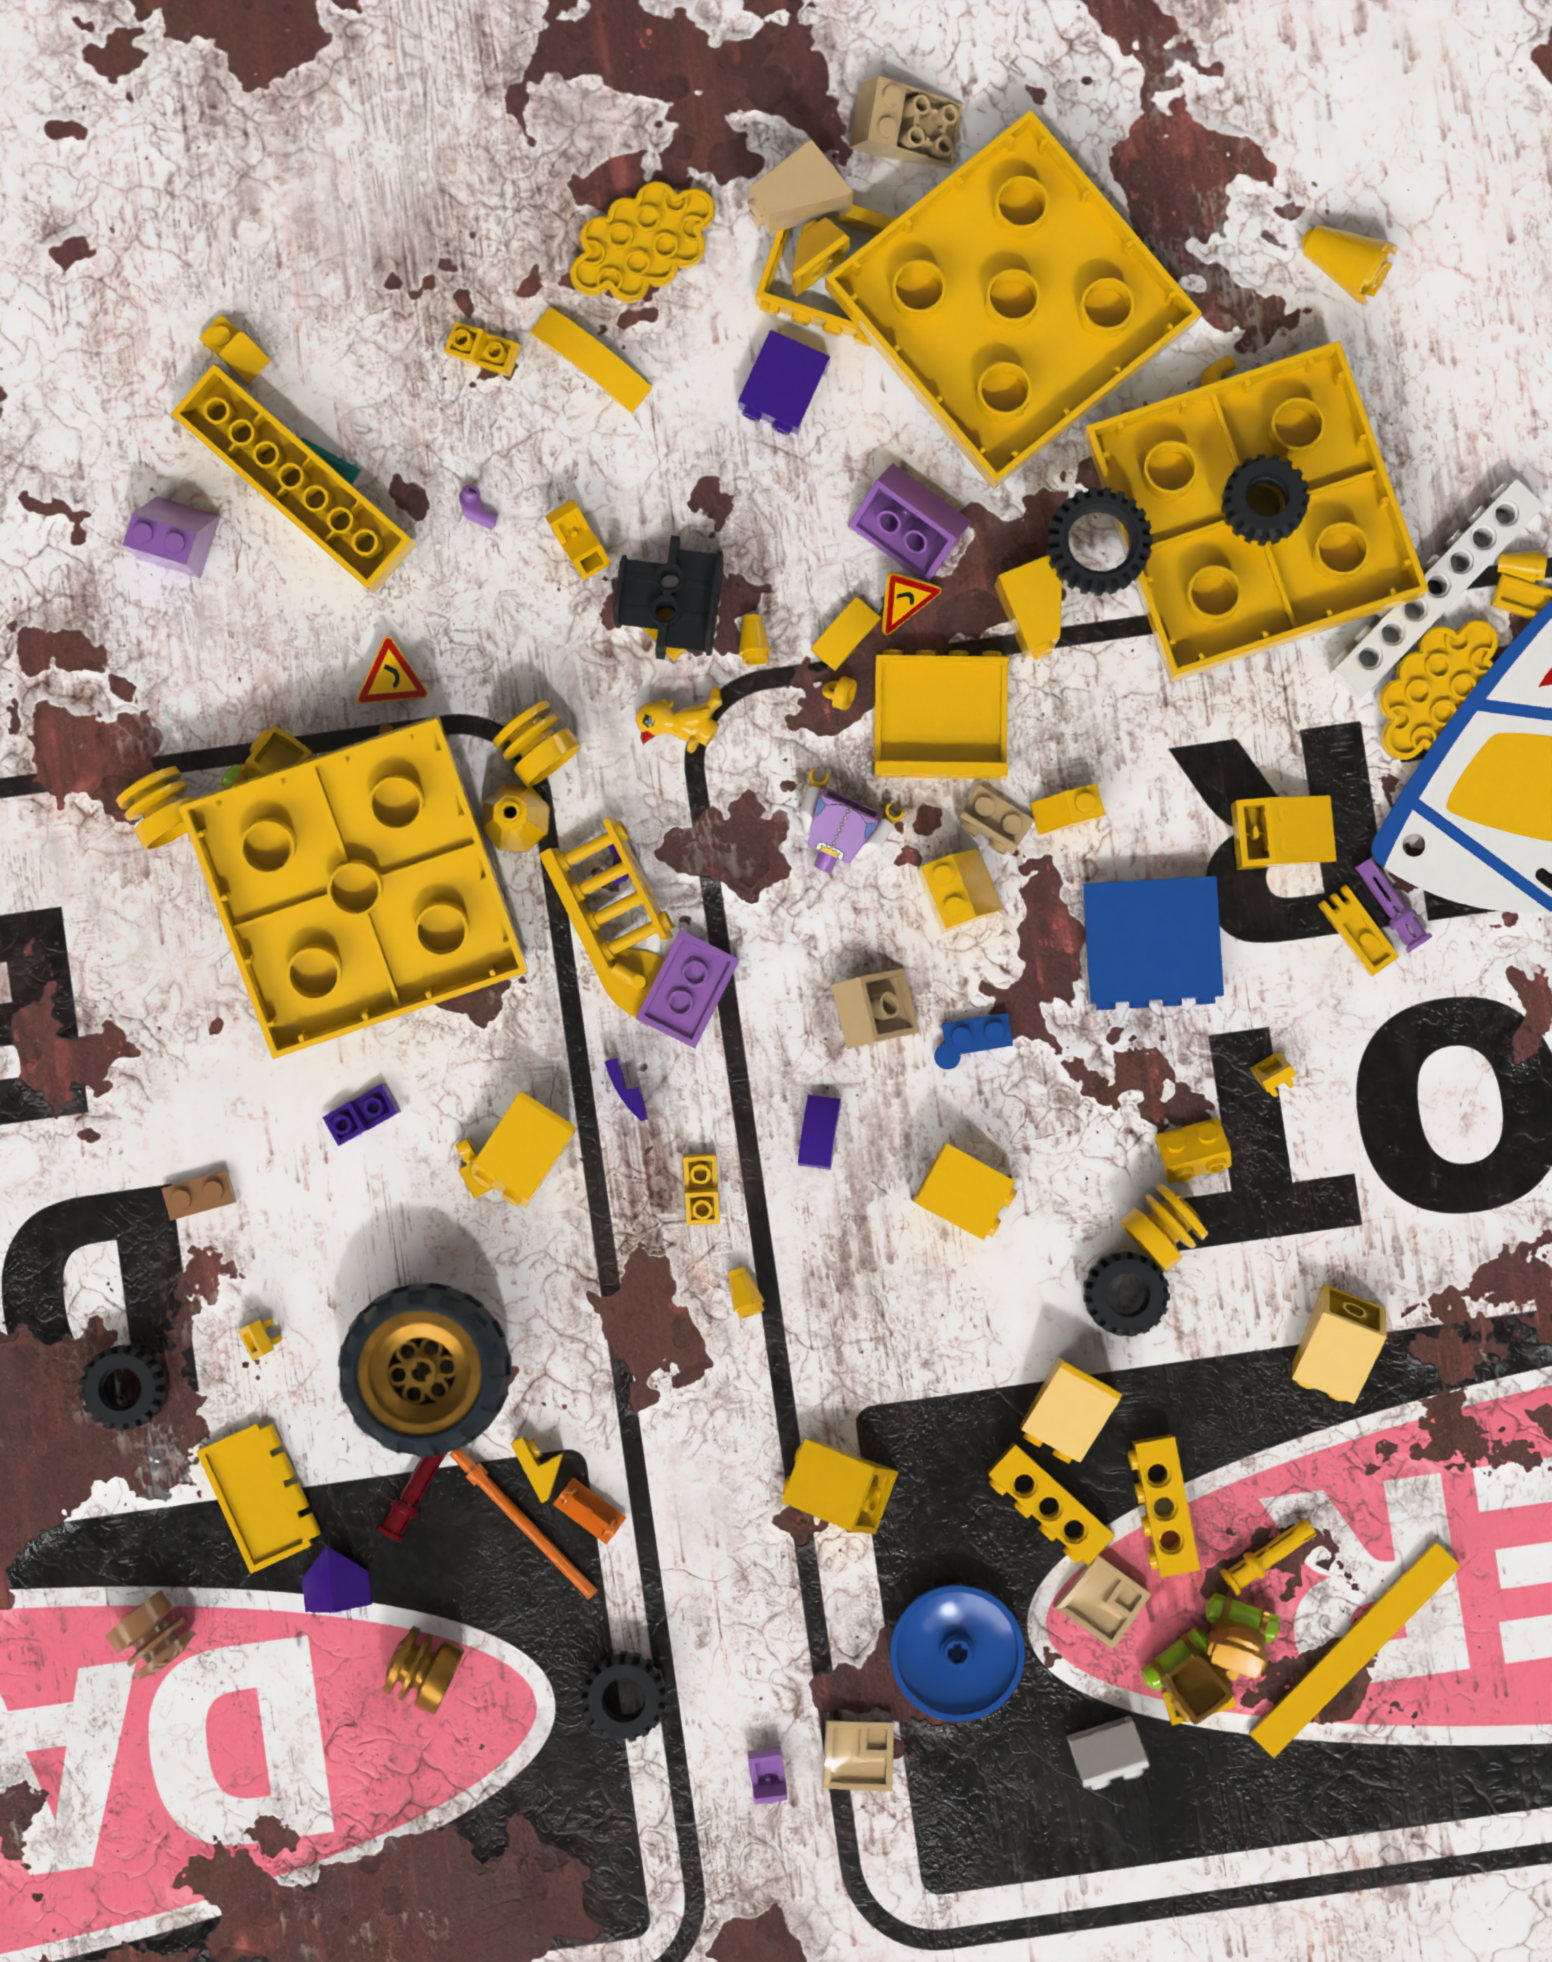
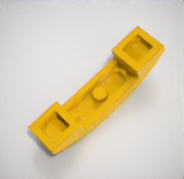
(591, 358)

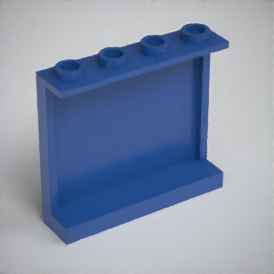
(1152, 942)

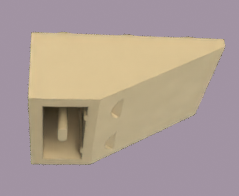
(905, 123)

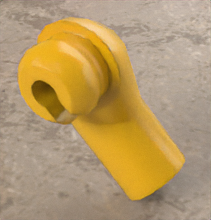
(1217, 370)

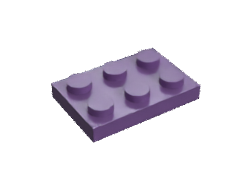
(687, 989)

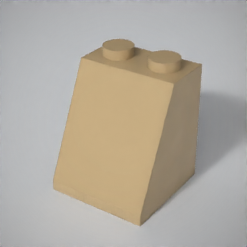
(799, 191)

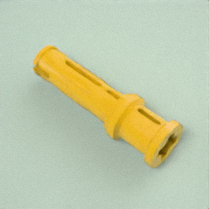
(1255, 1564)

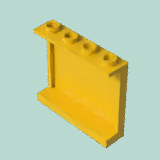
(941, 715)

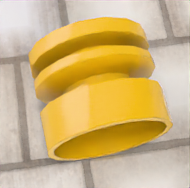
(540, 748)
(157, 802)
(1163, 1227)

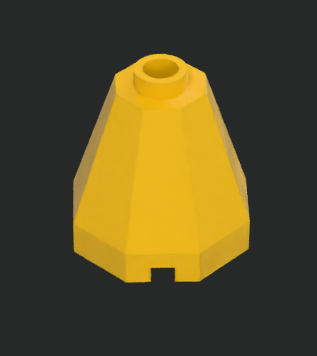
(523, 830)

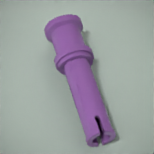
(1368, 871)

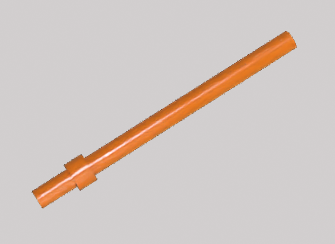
(478, 1475)

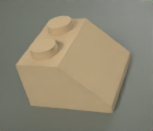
(875, 1008)

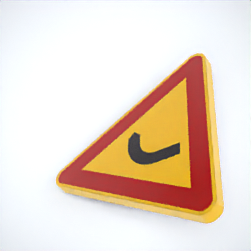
(904, 598)
(390, 677)

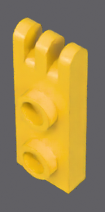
(1359, 931)

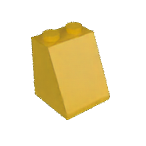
(1032, 606)
(959, 889)
(523, 1150)
(965, 1192)
(1339, 1344)
(1069, 1411)
(839, 1487)

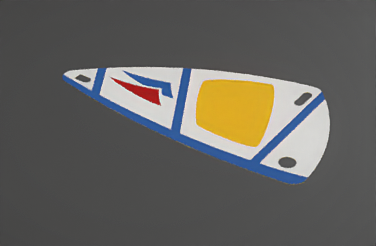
(1485, 790)

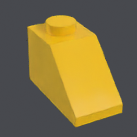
(1067, 809)

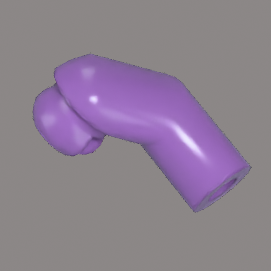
(473, 508)

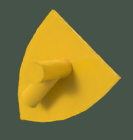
(631, 978)

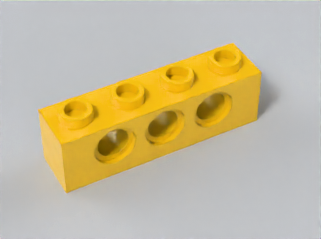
(1094, 1533)
(1183, 1555)

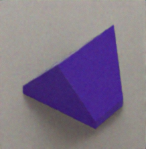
(335, 1584)

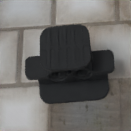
(692, 599)

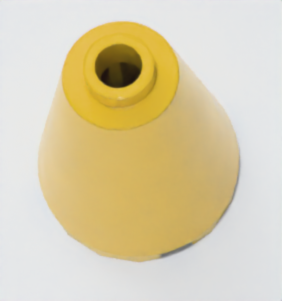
(1349, 259)

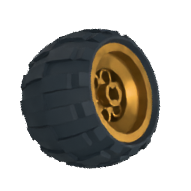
(464, 1335)

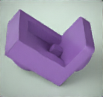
(767, 1775)

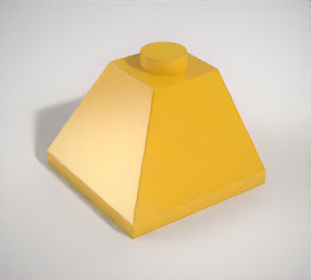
(818, 252)

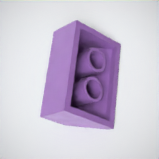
(909, 523)

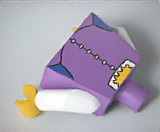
(841, 825)

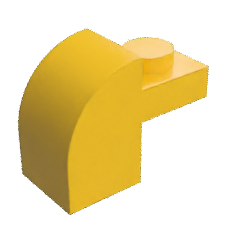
(577, 540)

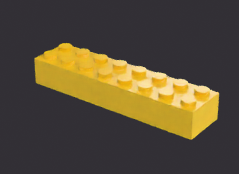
(294, 478)

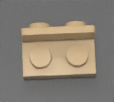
(995, 820)

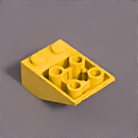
(1283, 831)

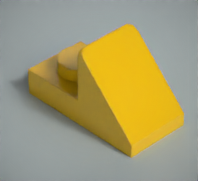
(235, 349)
(540, 1475)

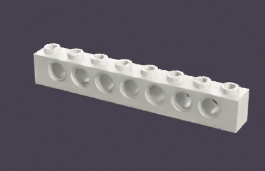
(1521, 508)

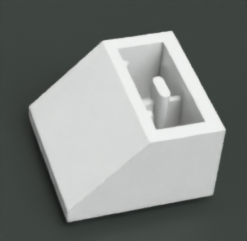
(1108, 1752)

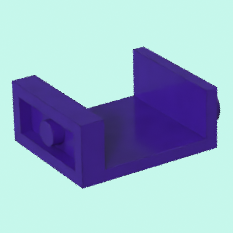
(782, 383)

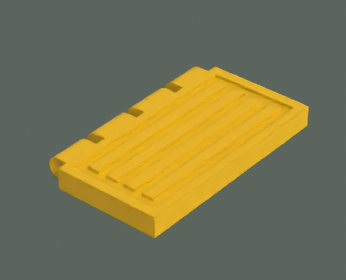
(256, 1496)

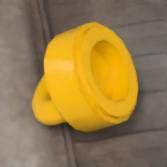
(843, 694)

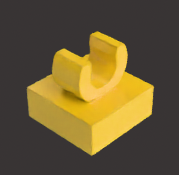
(1273, 1072)
(257, 1340)

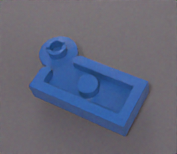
(971, 1037)

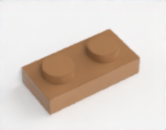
(198, 1195)

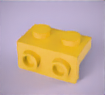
(1194, 1150)

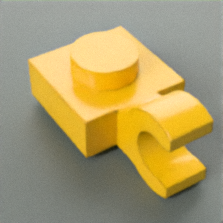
(469, 1155)

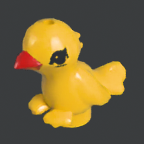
(689, 724)

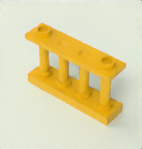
(574, 893)

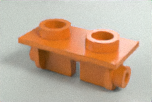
(589, 1510)

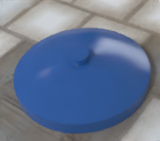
(957, 1652)

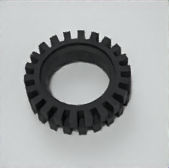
(1121, 509)

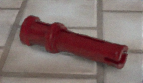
(404, 1506)

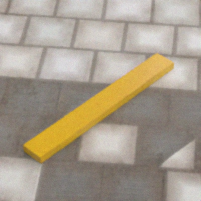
(1354, 1649)

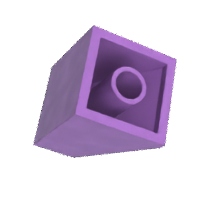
(171, 535)

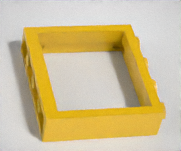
(857, 218)

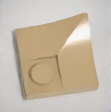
(1103, 1601)
(858, 1755)

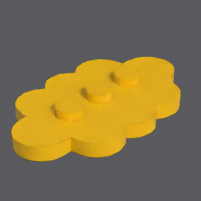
(642, 242)
(1433, 685)

